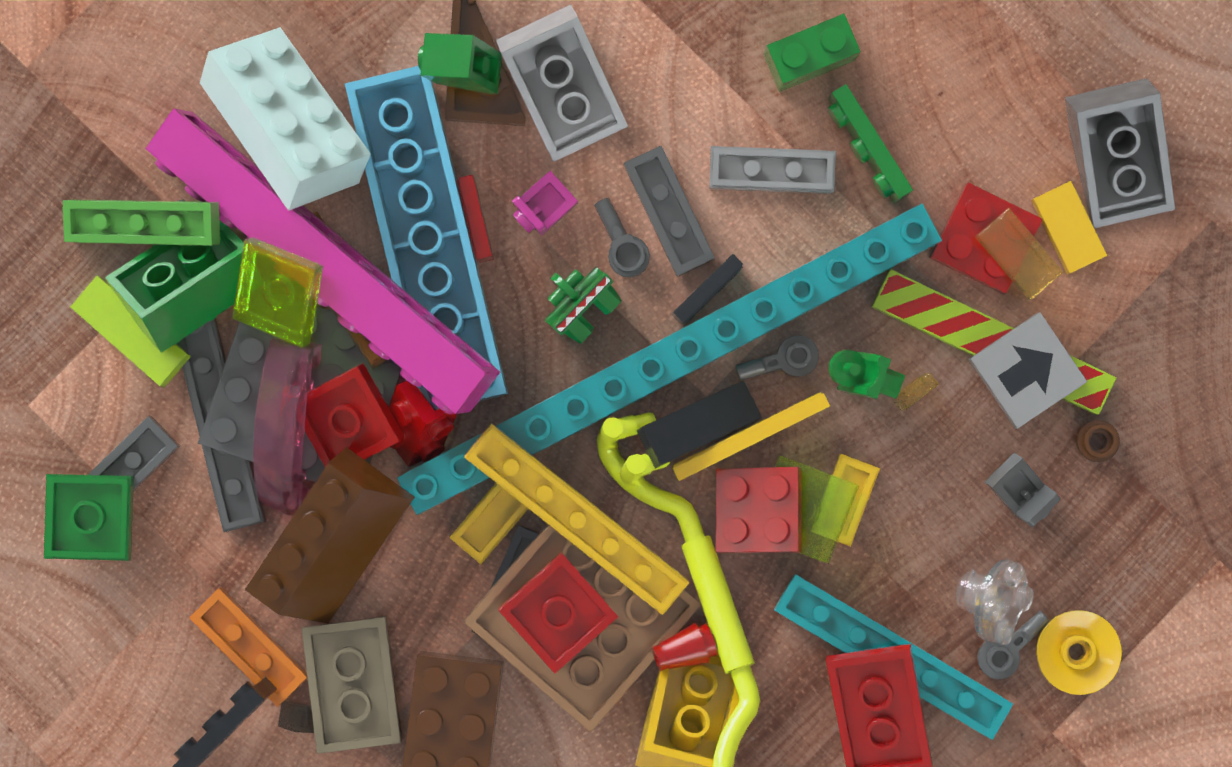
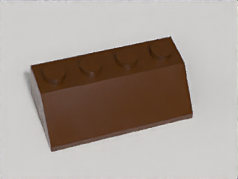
(330, 540)

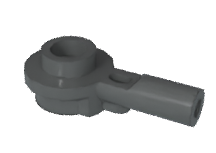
(627, 253)
(795, 357)
(1001, 660)

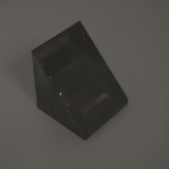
(296, 717)

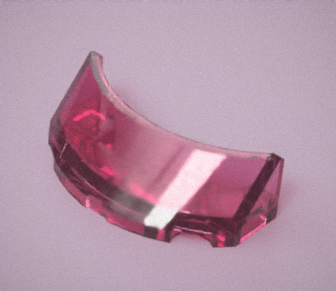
(282, 424)

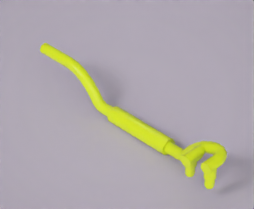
(704, 569)

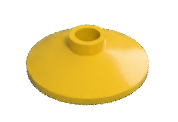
(1098, 660)

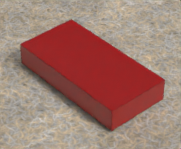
(475, 219)

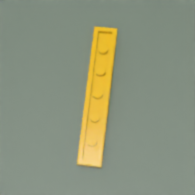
(576, 518)

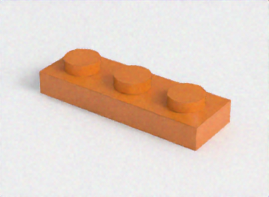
(248, 644)

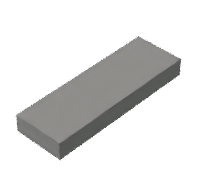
(772, 170)

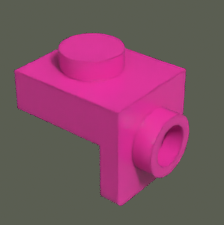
(543, 204)

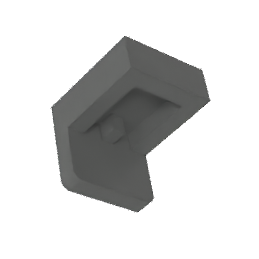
(1022, 491)

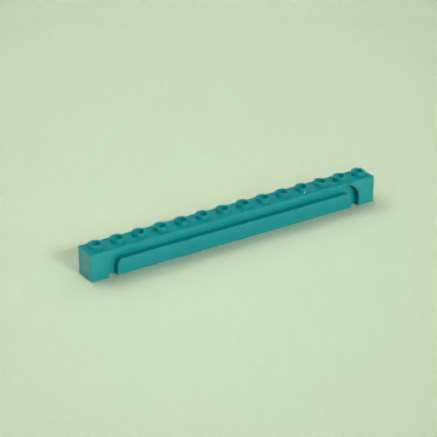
(684, 351)

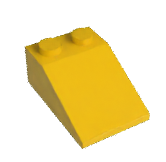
(687, 716)

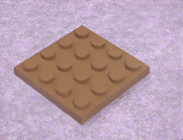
(610, 662)

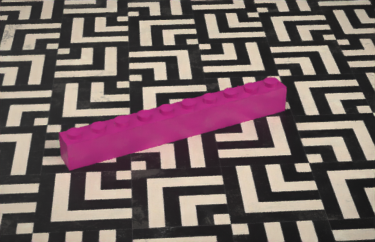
(349, 282)

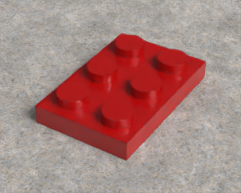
(879, 708)

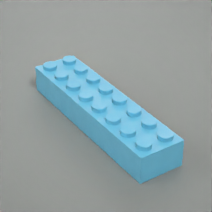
(422, 207)

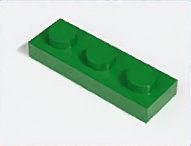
(868, 145)

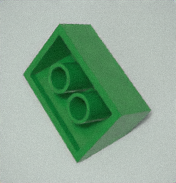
(179, 286)

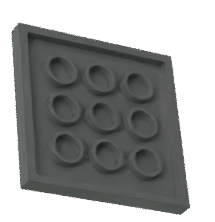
(234, 404)

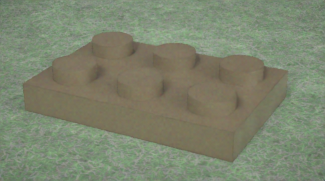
(351, 684)

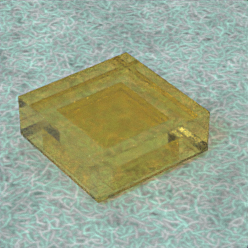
(915, 391)

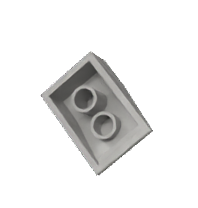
(562, 83)

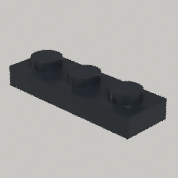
(222, 725)

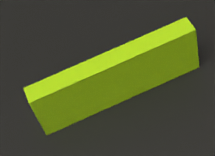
(108, 316)

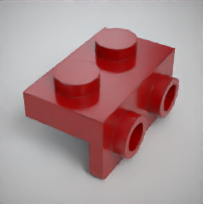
(422, 425)

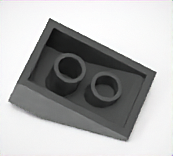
(1121, 152)

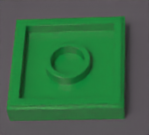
(88, 517)

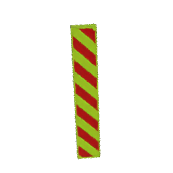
(970, 330)

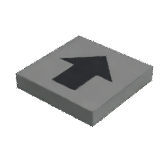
(1027, 370)

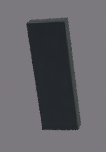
(699, 424)

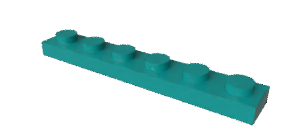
(855, 632)

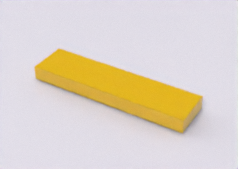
(750, 436)

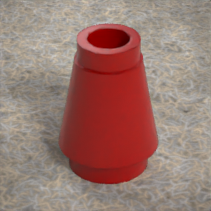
(686, 648)

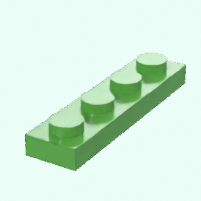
(141, 222)

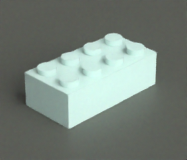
(284, 118)

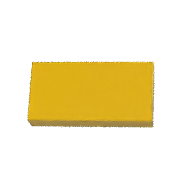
(1069, 227)
(862, 475)
(488, 523)

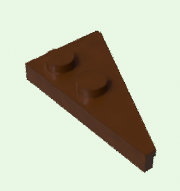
(475, 106)

